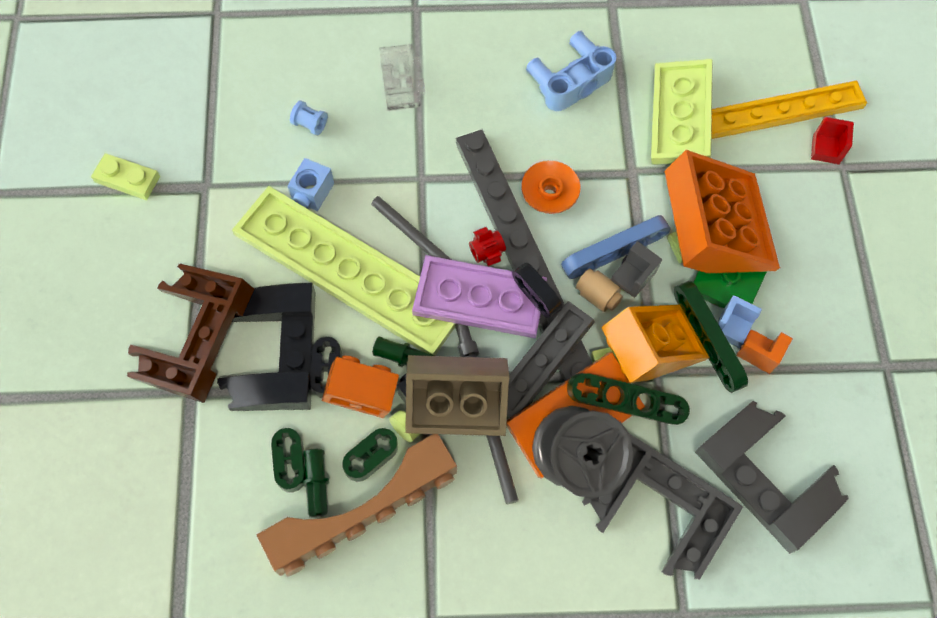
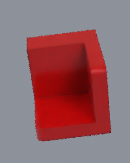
(832, 140)

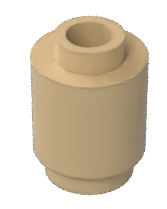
(599, 290)

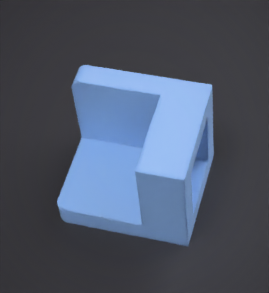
(737, 320)

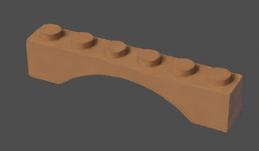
(298, 540)

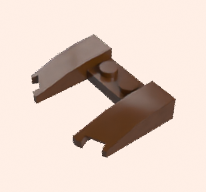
(191, 372)

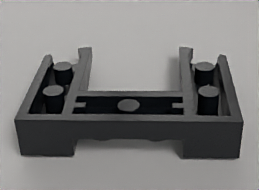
(290, 386)

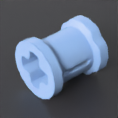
(308, 118)

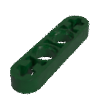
(711, 336)
(629, 395)

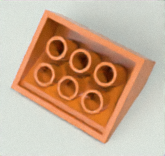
(719, 216)

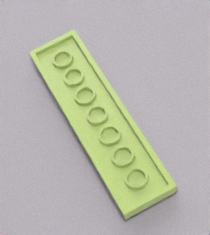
(340, 267)

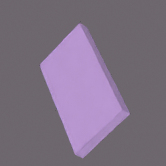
(474, 297)

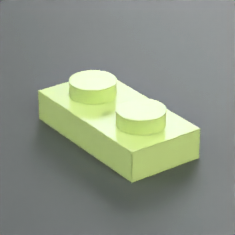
(125, 176)

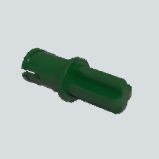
(395, 351)
(315, 483)

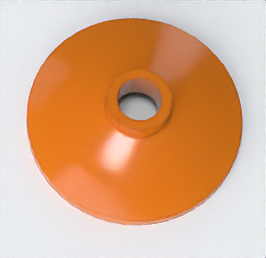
(550, 176)

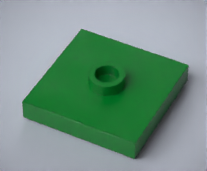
(720, 287)

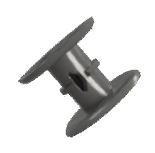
(583, 451)

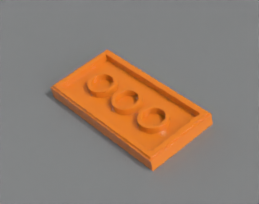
(526, 422)

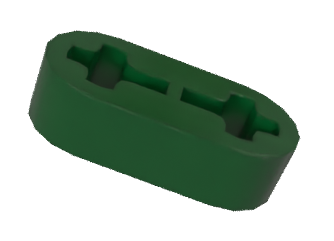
(365, 449)
(280, 460)

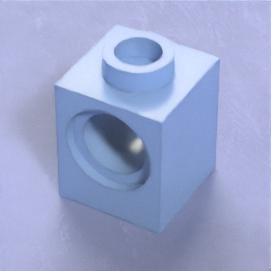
(311, 174)

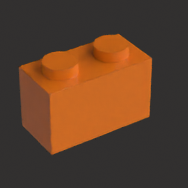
(360, 386)

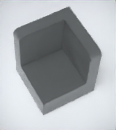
(637, 269)

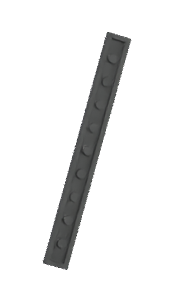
(510, 223)

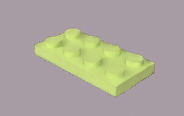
(681, 110)

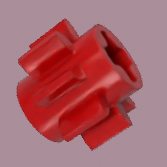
(487, 246)

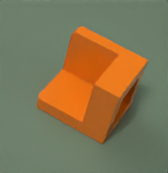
(763, 351)

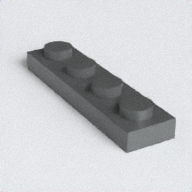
(546, 356)

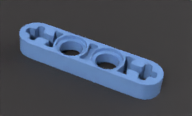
(615, 246)

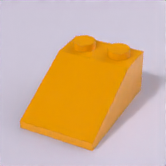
(653, 341)

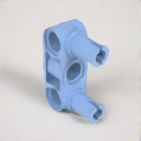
(578, 78)

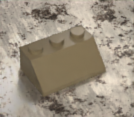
(456, 395)

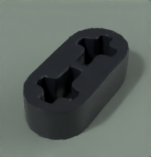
(537, 290)
(318, 364)

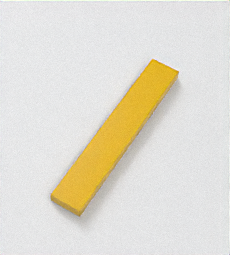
(787, 109)

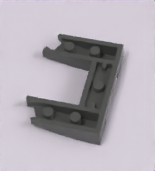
(710, 508)
(786, 521)

